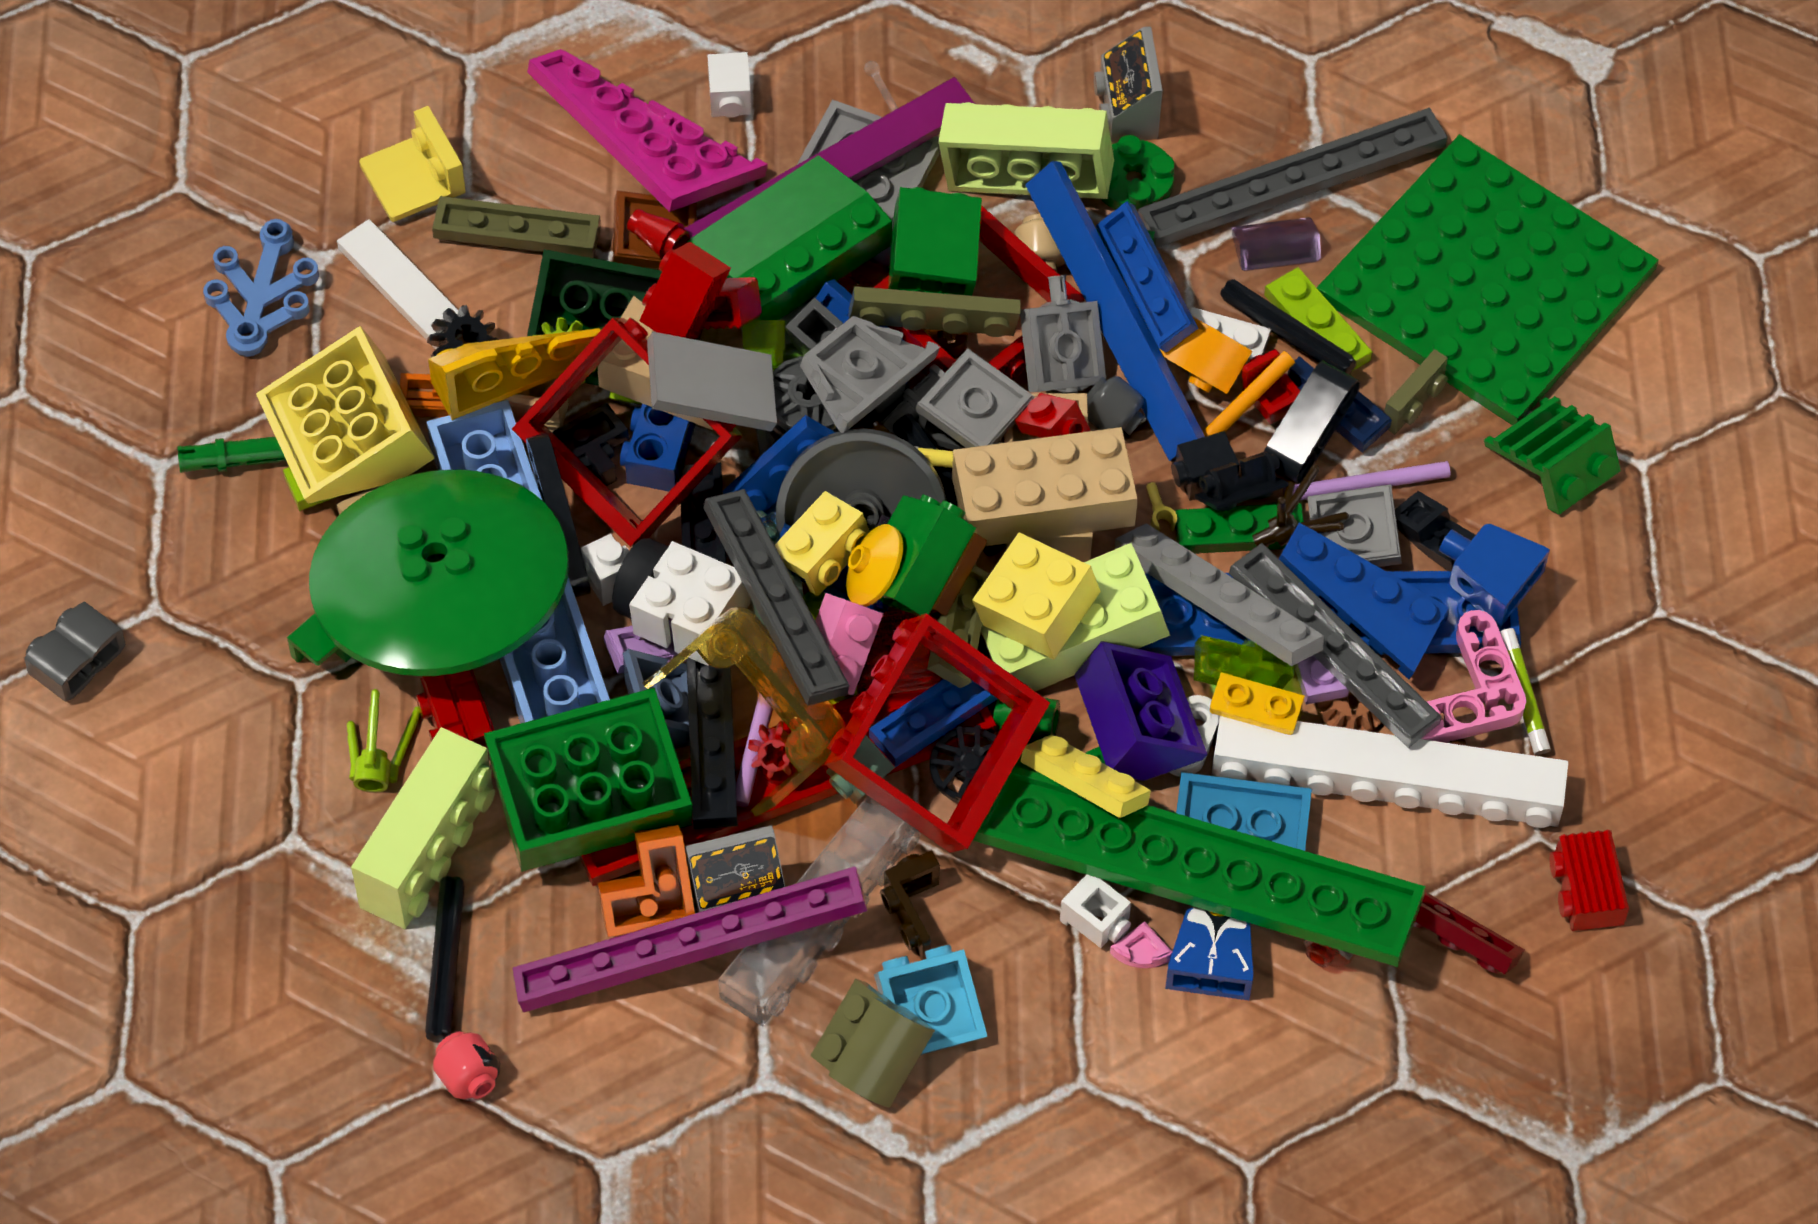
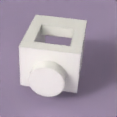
(602, 565)
(1096, 898)

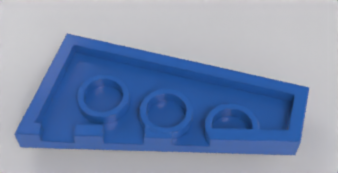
(1378, 603)

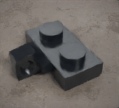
(592, 440)

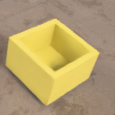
(1036, 595)

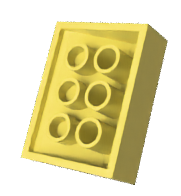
(344, 421)

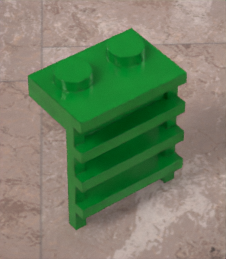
(1563, 449)

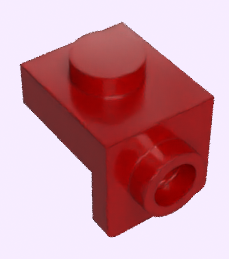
(1279, 397)
(1051, 417)

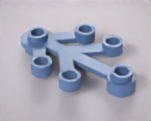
(261, 291)

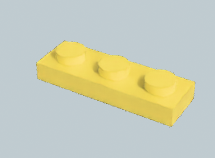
(1086, 775)

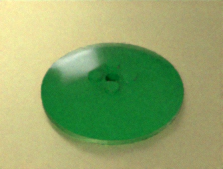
(445, 616)

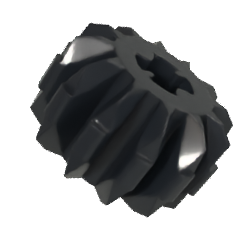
(456, 324)

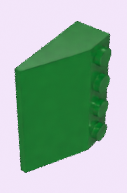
(799, 235)
(588, 778)

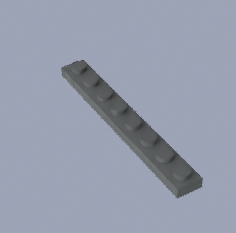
(1293, 177)

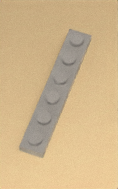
(1223, 596)

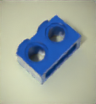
(665, 442)

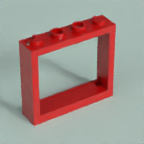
(1026, 266)
(577, 475)
(996, 766)

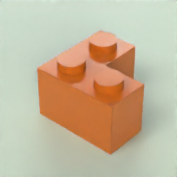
(656, 895)

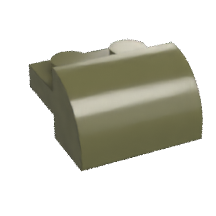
(871, 1044)

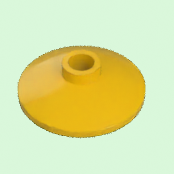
(874, 565)

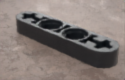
(554, 496)

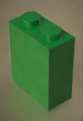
(935, 242)
(932, 546)

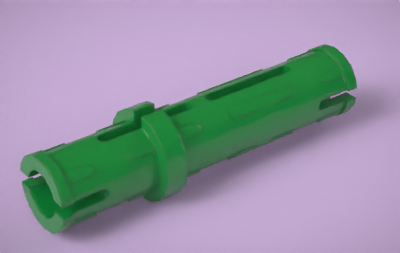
(229, 454)

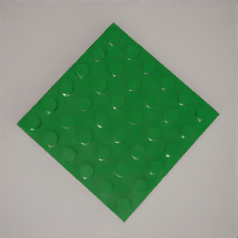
(1488, 278)

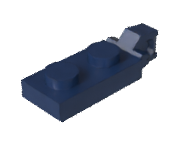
(1362, 421)

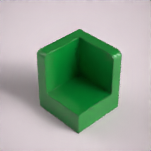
(313, 643)

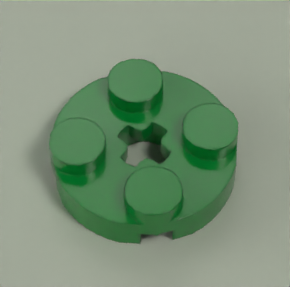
(1155, 169)

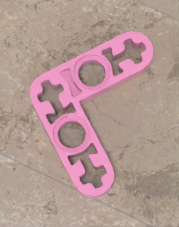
(1487, 688)

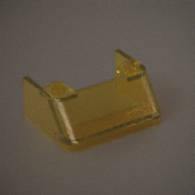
(744, 641)

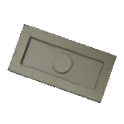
(1424, 382)

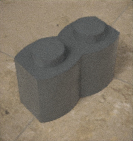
(74, 651)

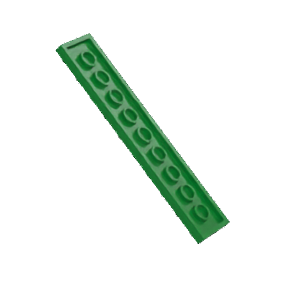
(1206, 867)

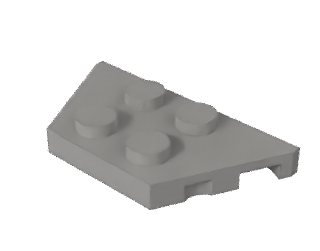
(862, 368)

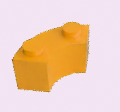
(1209, 357)

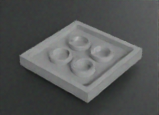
(884, 183)

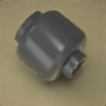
(1114, 405)

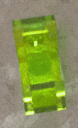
(767, 338)
(1239, 660)

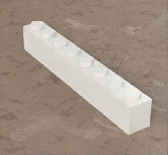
(1384, 769)

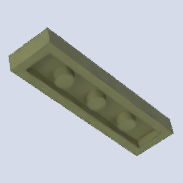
(516, 226)
(936, 311)

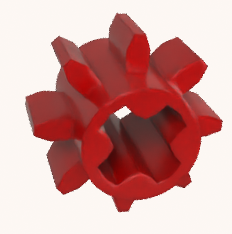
(771, 761)

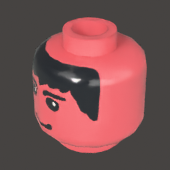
(466, 1065)

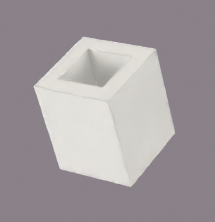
(729, 84)

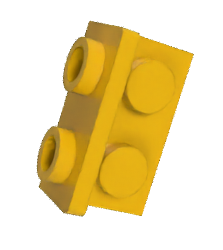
(1257, 704)

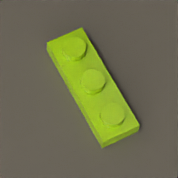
(1305, 303)

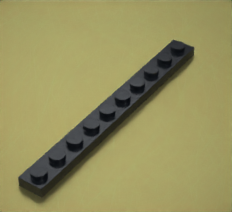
(709, 687)

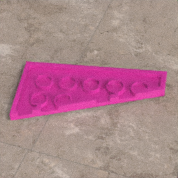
(646, 139)

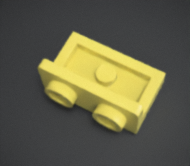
(822, 541)

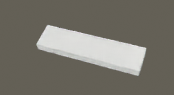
(395, 277)

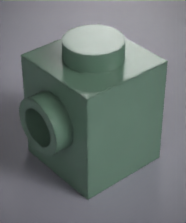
(869, 756)

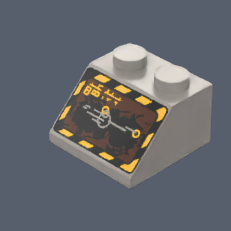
(1131, 87)
(733, 868)

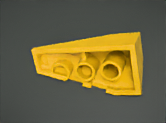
(498, 369)

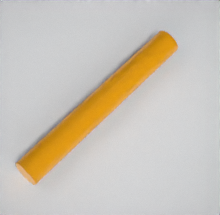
(1250, 395)

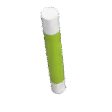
(1531, 712)

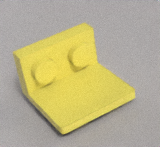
(416, 170)

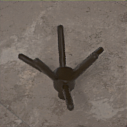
(1285, 523)

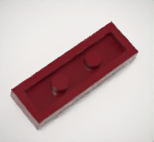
(1462, 932)

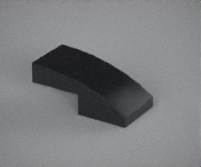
(1426, 525)

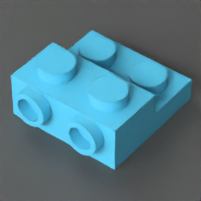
(937, 993)

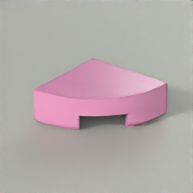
(1141, 948)

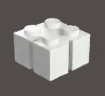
(690, 592)

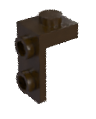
(906, 879)

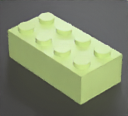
(1009, 144)
(1120, 615)
(423, 829)

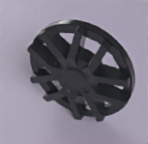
(965, 759)

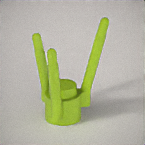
(372, 769)

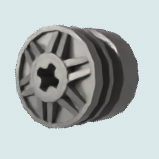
(794, 400)

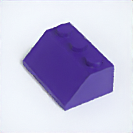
(1139, 711)

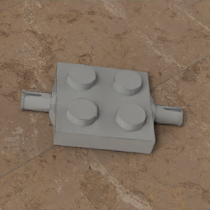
(1062, 343)

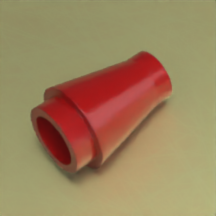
(657, 232)

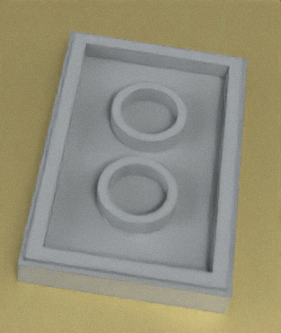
(711, 381)

